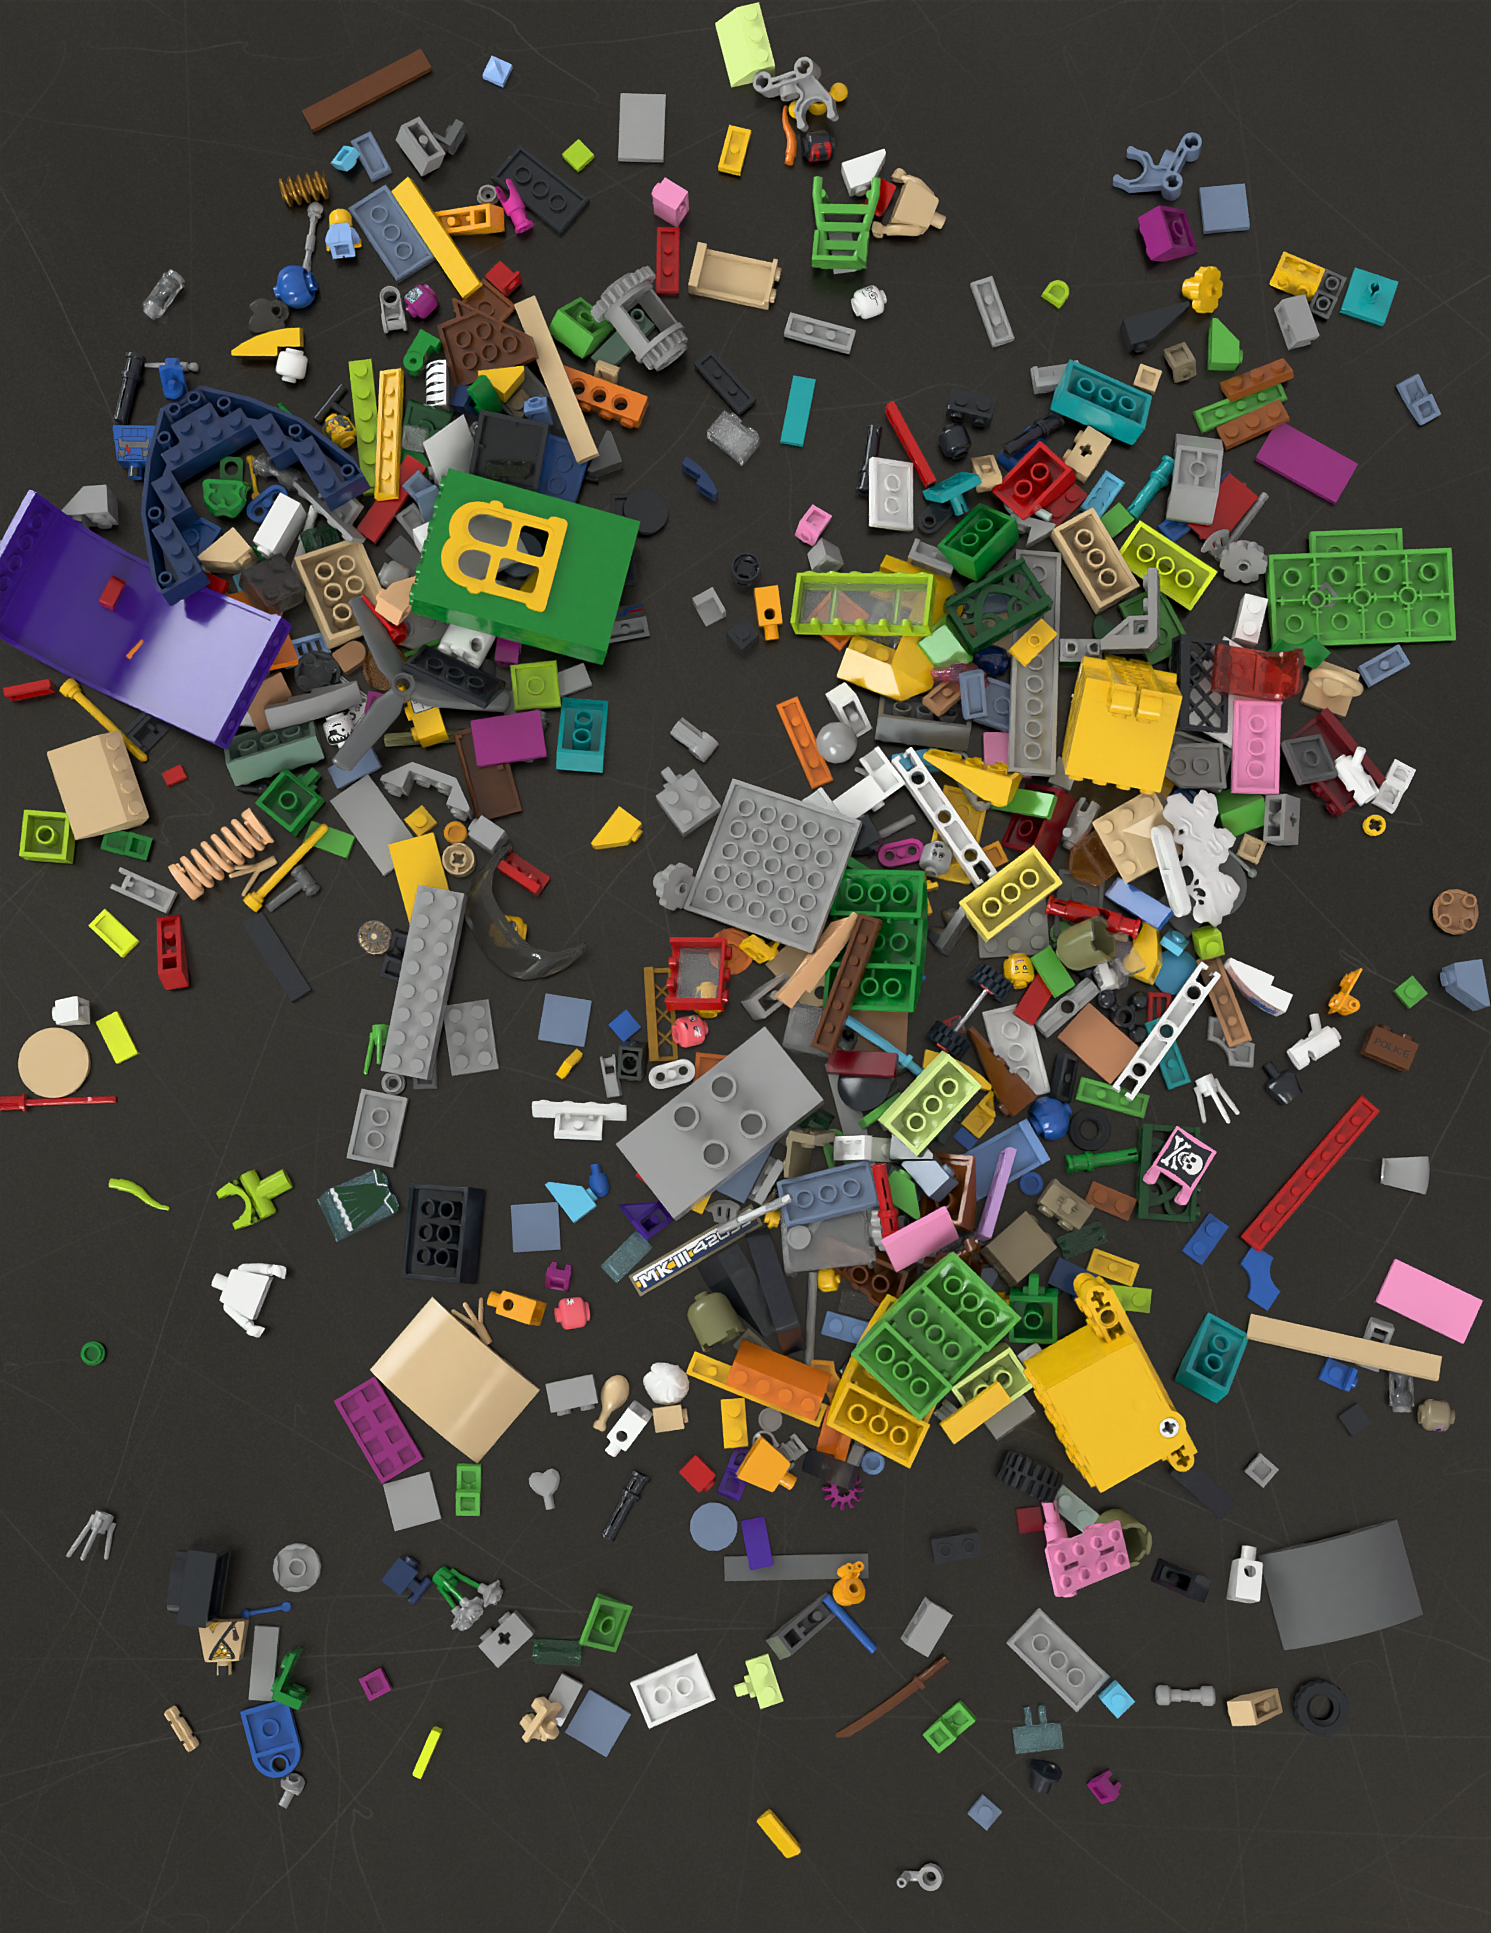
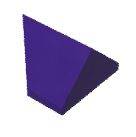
(647, 1217)

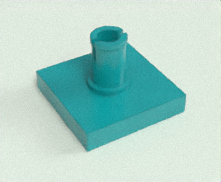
(1368, 297)
(952, 490)

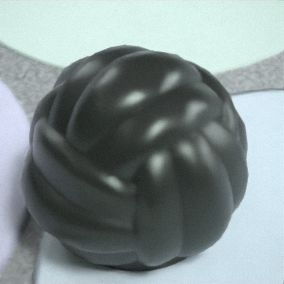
(848, 1039)

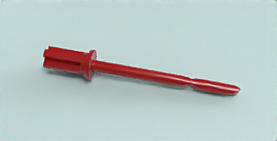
(22, 1102)

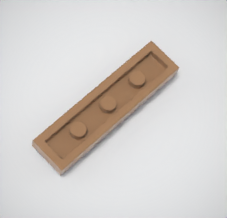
(1225, 1004)

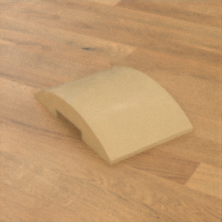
(454, 1380)

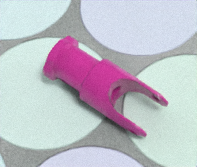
(514, 207)

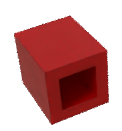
(698, 1474)

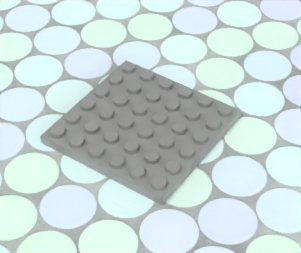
(773, 866)

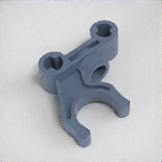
(1166, 173)

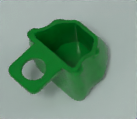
(228, 493)

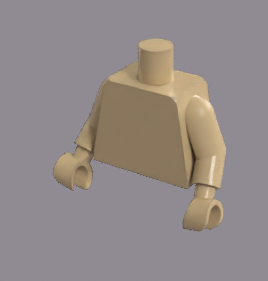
(913, 209)

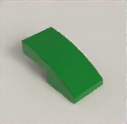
(484, 395)
(127, 844)

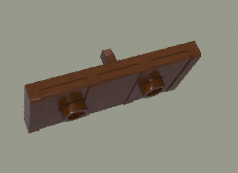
(489, 787)

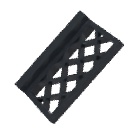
(1180, 664)

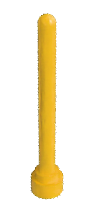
(72, 690)
(256, 899)

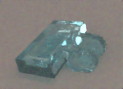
(1037, 1737)

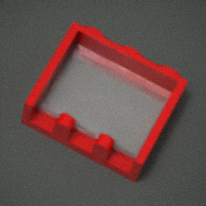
(698, 973)

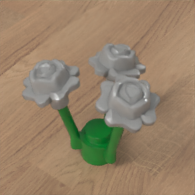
(471, 1609)

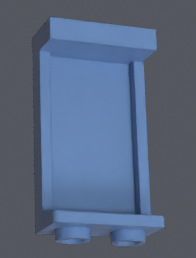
(1028, 1155)

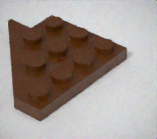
(481, 343)

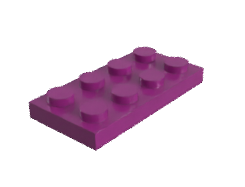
(378, 1429)

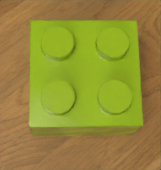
(47, 837)

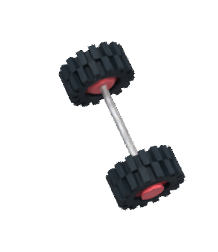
(991, 983)

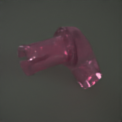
(952, 672)

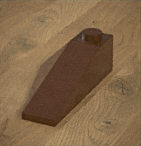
(1008, 1088)
(880, 1279)

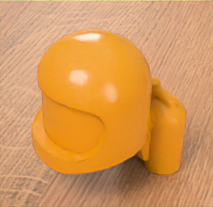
(849, 1588)

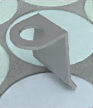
(1406, 1173)

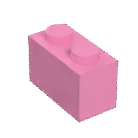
(670, 202)

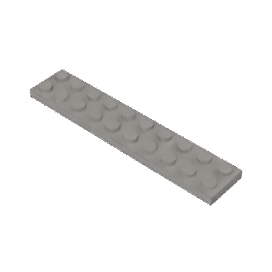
(1036, 685)

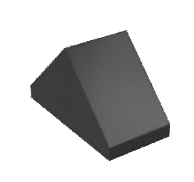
(609, 457)

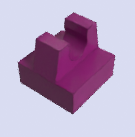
(557, 1278)
(1103, 1788)

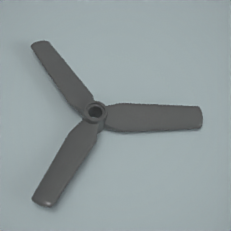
(389, 705)

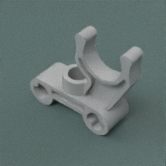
(800, 83)

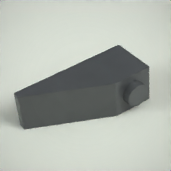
(800, 1628)

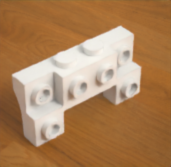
(866, 794)

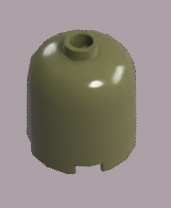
(1086, 944)
(714, 1320)
(1135, 1534)

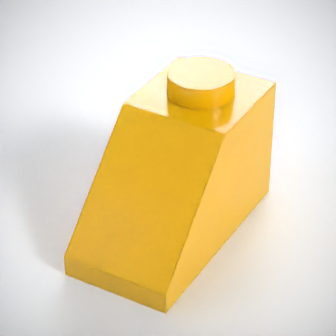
(618, 831)

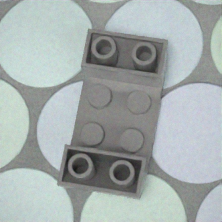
(1195, 479)
(401, 781)

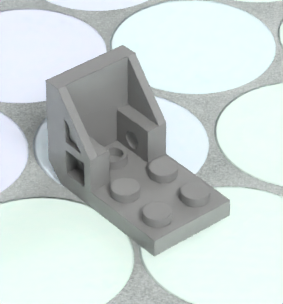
(1126, 636)

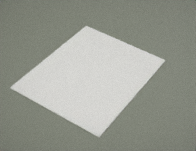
(450, 448)

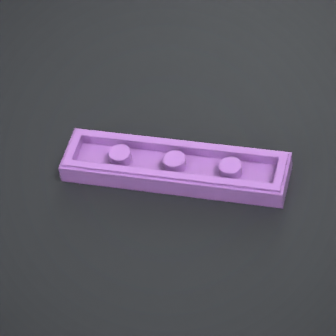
(995, 1194)

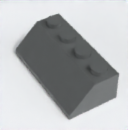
(917, 725)

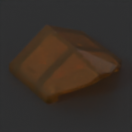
(1091, 861)

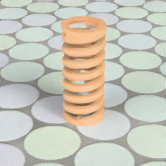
(195, 888)

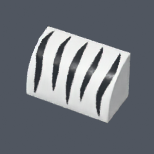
(437, 384)

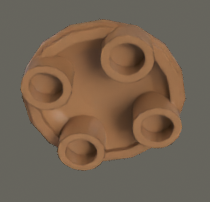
(1455, 911)

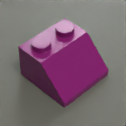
(1167, 233)

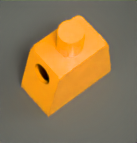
(768, 600)
(524, 1309)
(766, 1467)

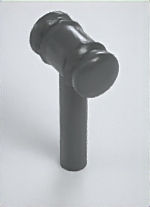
(303, 881)

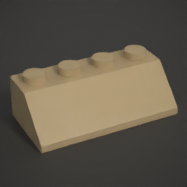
(1094, 560)

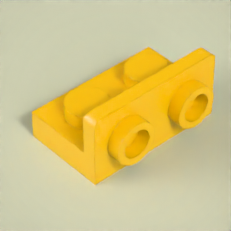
(1297, 276)

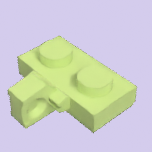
(760, 1682)

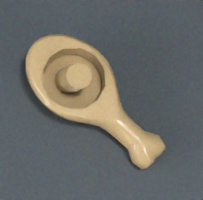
(613, 1395)

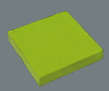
(535, 686)

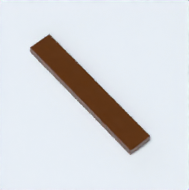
(367, 90)
(846, 983)

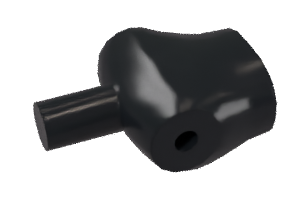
(1282, 1085)

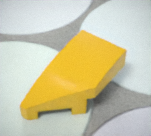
(980, 1117)

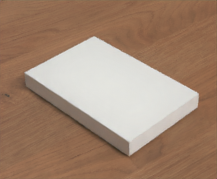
(890, 494)
(673, 1690)

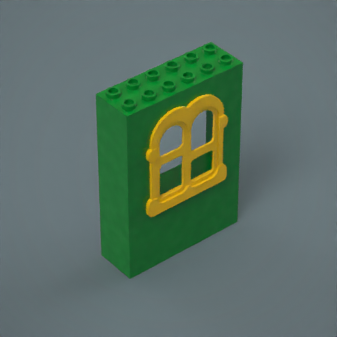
(576, 580)

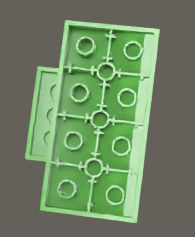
(1380, 588)

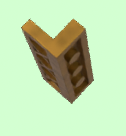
(652, 1020)

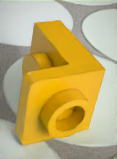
(758, 950)

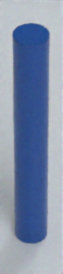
(850, 1623)

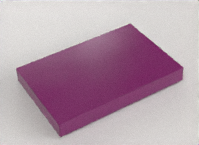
(508, 738)

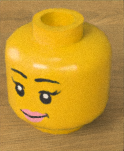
(1019, 970)

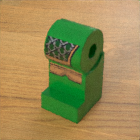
(420, 352)

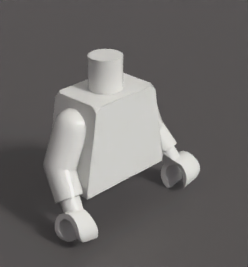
(246, 1291)

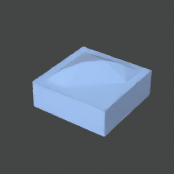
(497, 71)

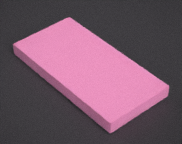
(1255, 747)
(1428, 1301)

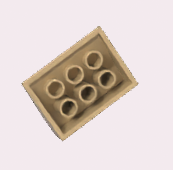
(331, 580)
(98, 785)

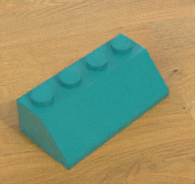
(1101, 402)

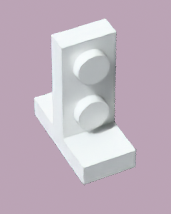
(862, 1148)

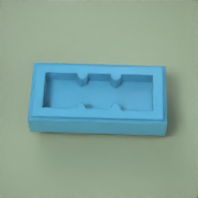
(1103, 494)

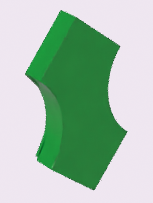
(1313, 650)

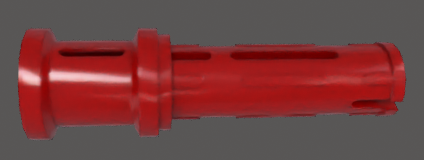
(887, 1214)

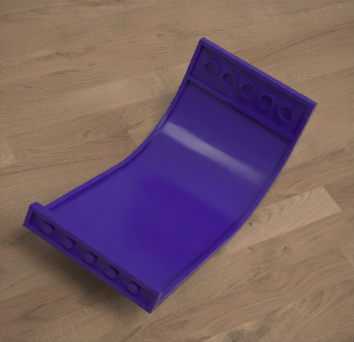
(196, 657)

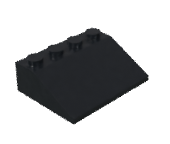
(442, 1233)

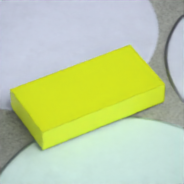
(114, 933)
(117, 1037)
(427, 1752)

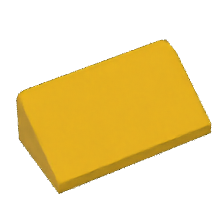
(779, 1834)

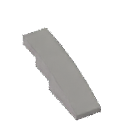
(314, 705)

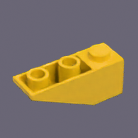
(1150, 952)

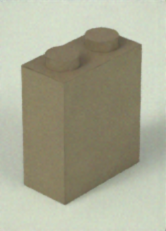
(1018, 1248)

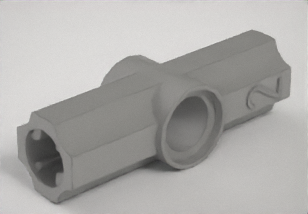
(1055, 1017)

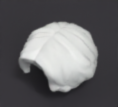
(666, 1383)

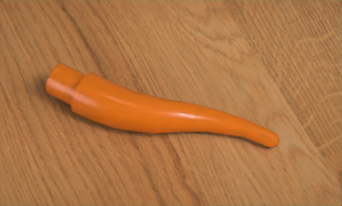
(791, 150)

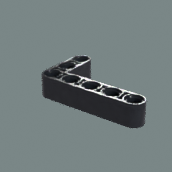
(776, 1291)

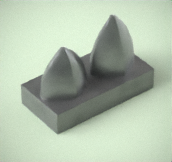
(947, 938)

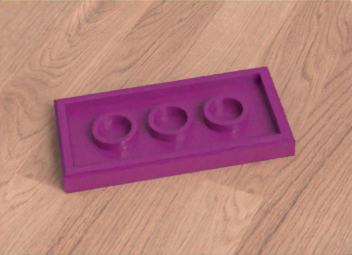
(1306, 462)

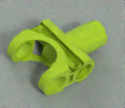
(257, 1195)

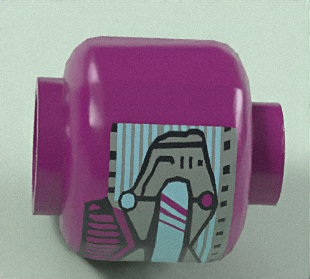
(420, 301)

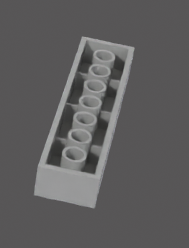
(424, 982)

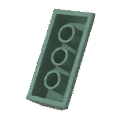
(271, 751)

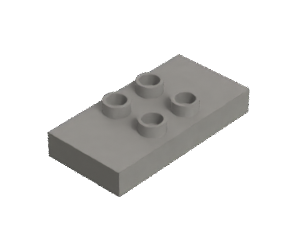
(720, 1123)

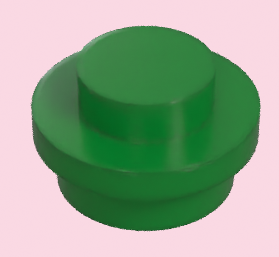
(93, 1353)

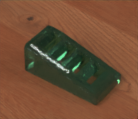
(311, 539)

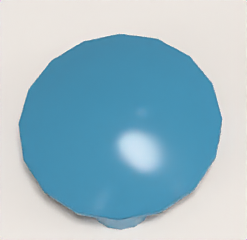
(1175, 972)

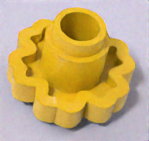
(1204, 289)

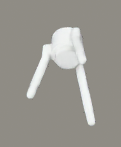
(1208, 1086)

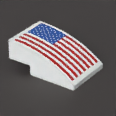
(1257, 987)

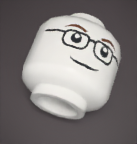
(868, 302)

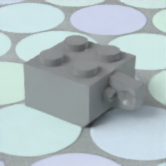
(687, 801)

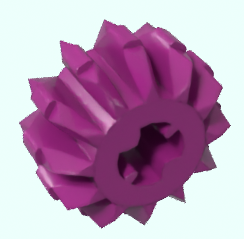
(842, 1498)

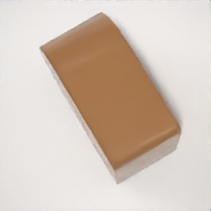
(350, 656)

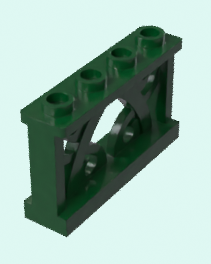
(990, 585)
(1144, 1195)

